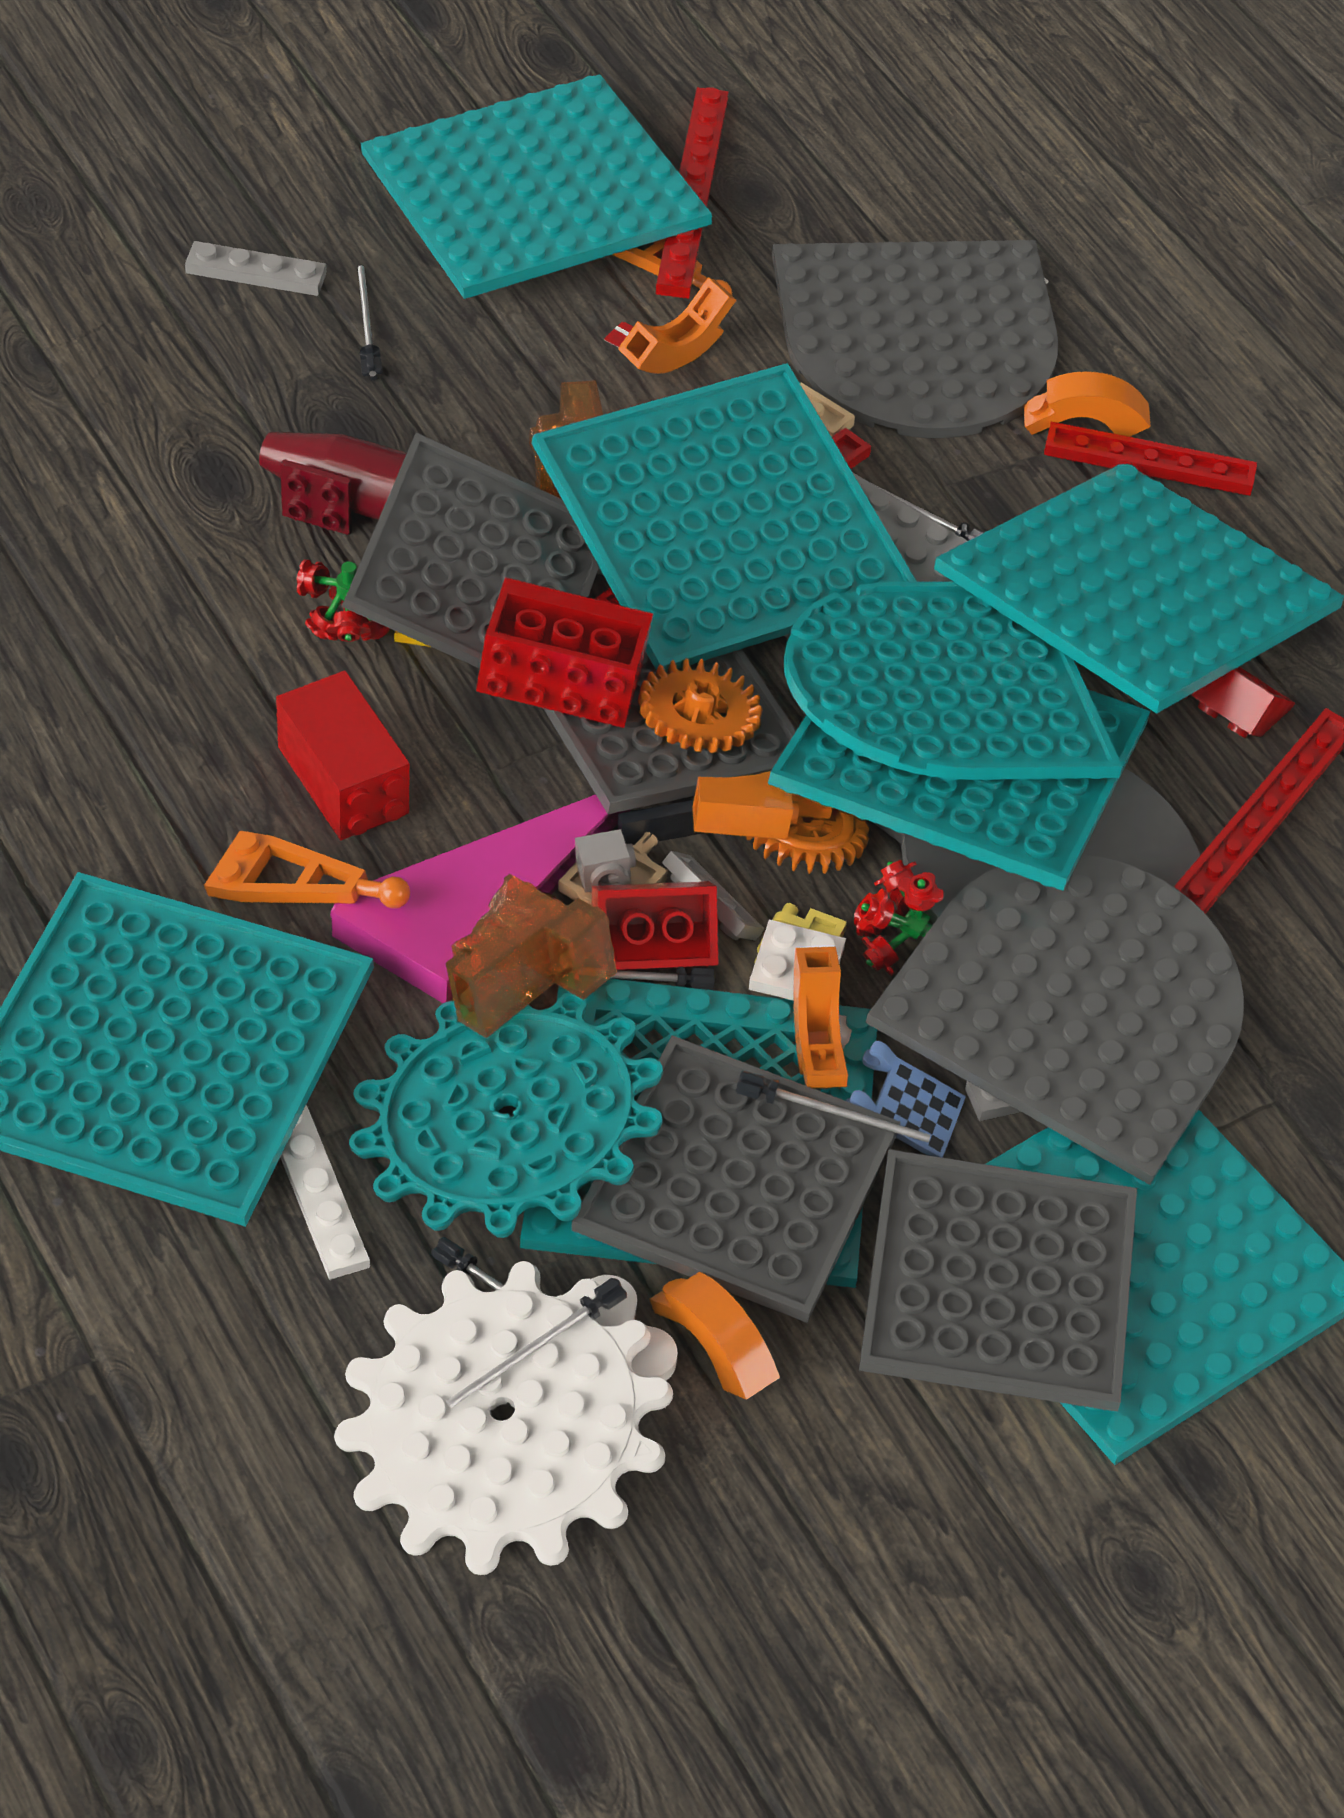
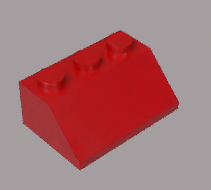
(1244, 701)
(661, 923)

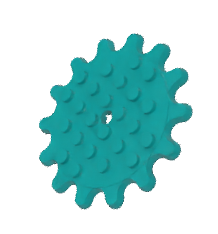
(567, 1124)

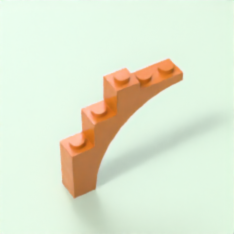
(749, 807)

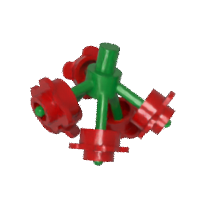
(325, 620)
(876, 911)

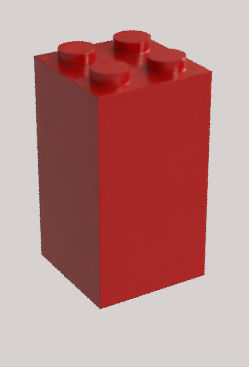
(343, 755)

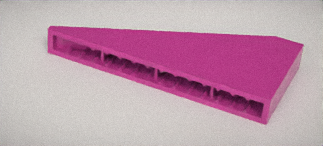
(455, 892)

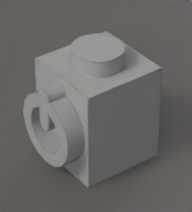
(604, 859)

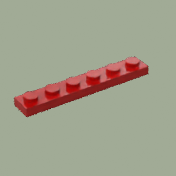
(1151, 458)

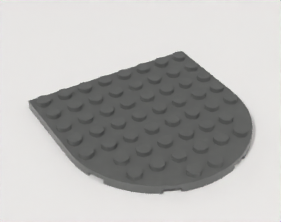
(919, 330)
(1076, 1004)

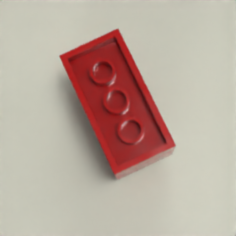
(564, 652)

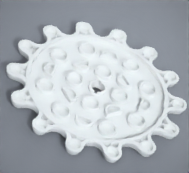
(512, 1476)

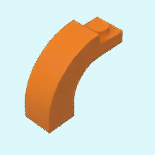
(683, 339)
(1089, 396)
(817, 1017)
(722, 1329)

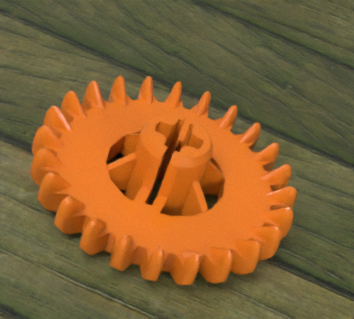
(699, 701)
(820, 841)

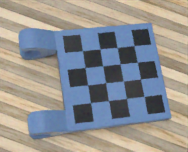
(912, 1099)

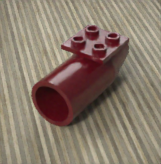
(330, 476)

